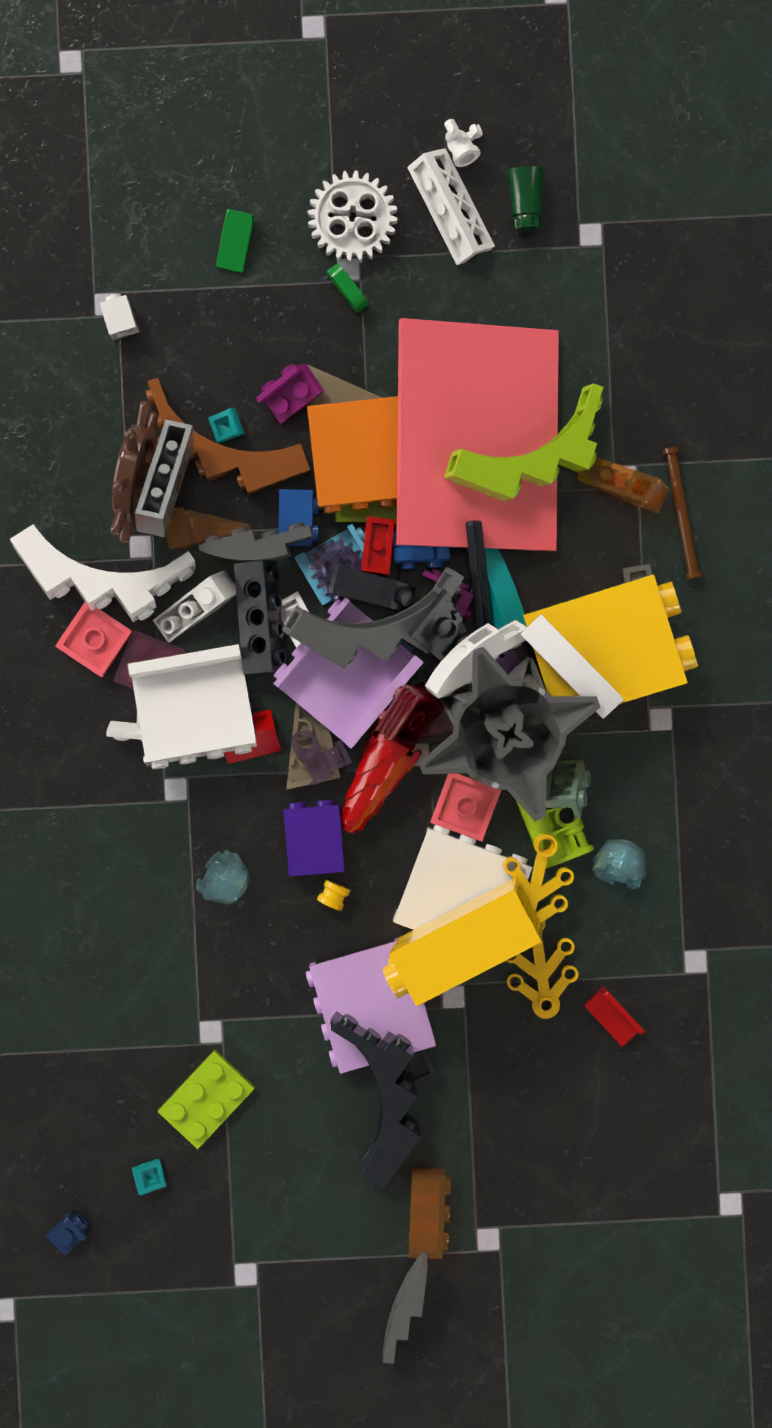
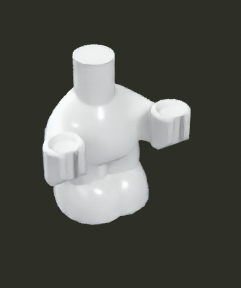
(460, 143)

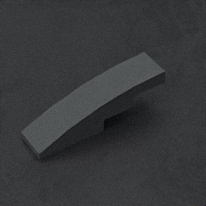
(406, 1304)

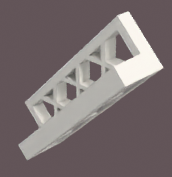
(447, 206)

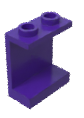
(313, 838)

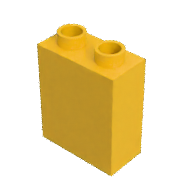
(623, 638)
(463, 943)

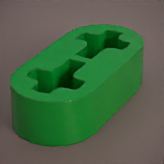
(347, 288)

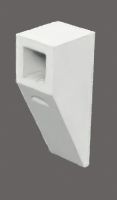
(196, 605)

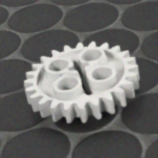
(354, 191)

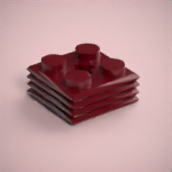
(408, 714)

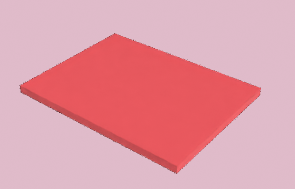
(481, 394)

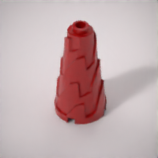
(377, 776)

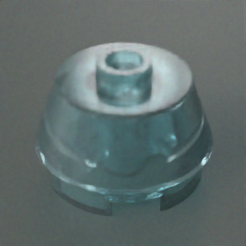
(621, 863)
(224, 879)

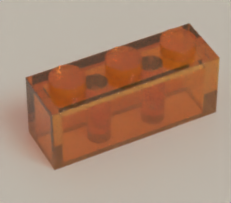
(428, 1212)

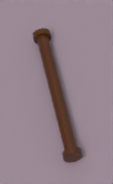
(682, 513)

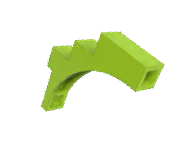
(501, 475)

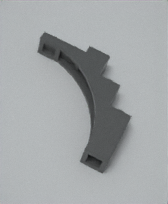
(340, 640)

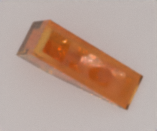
(626, 484)
(191, 528)

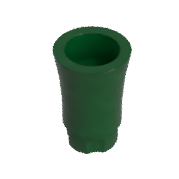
(526, 196)

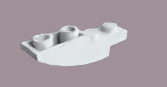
(456, 667)

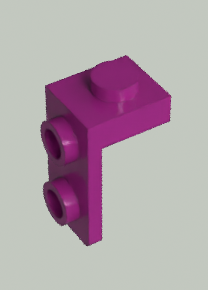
(465, 599)

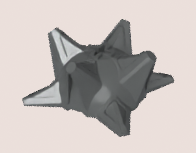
(508, 730)

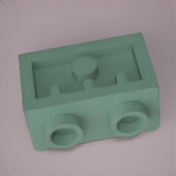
(568, 786)

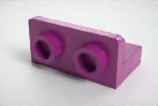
(290, 392)

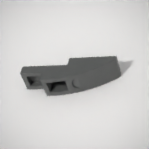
(247, 547)

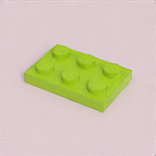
(206, 1099)

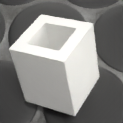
(119, 316)

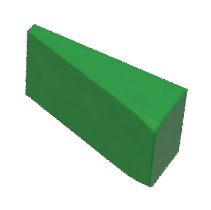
(235, 240)

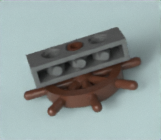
(148, 475)

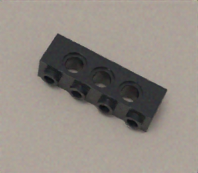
(250, 606)

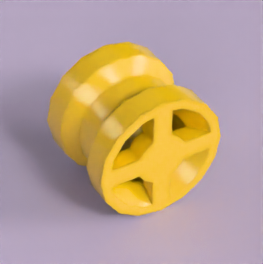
(333, 895)

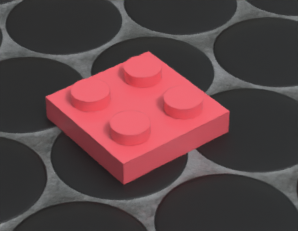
(94, 639)
(465, 806)

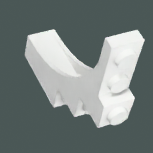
(97, 587)

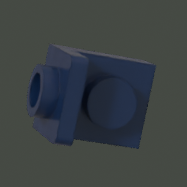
(69, 1232)

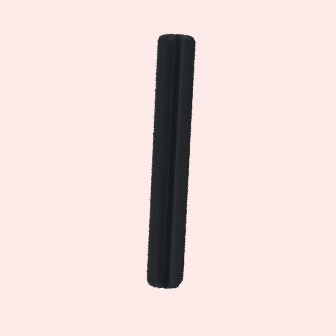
(479, 573)

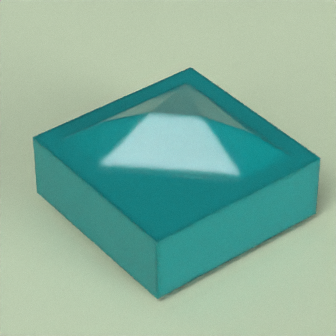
(226, 425)
(149, 1177)

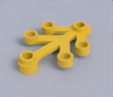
(535, 890)
(541, 972)

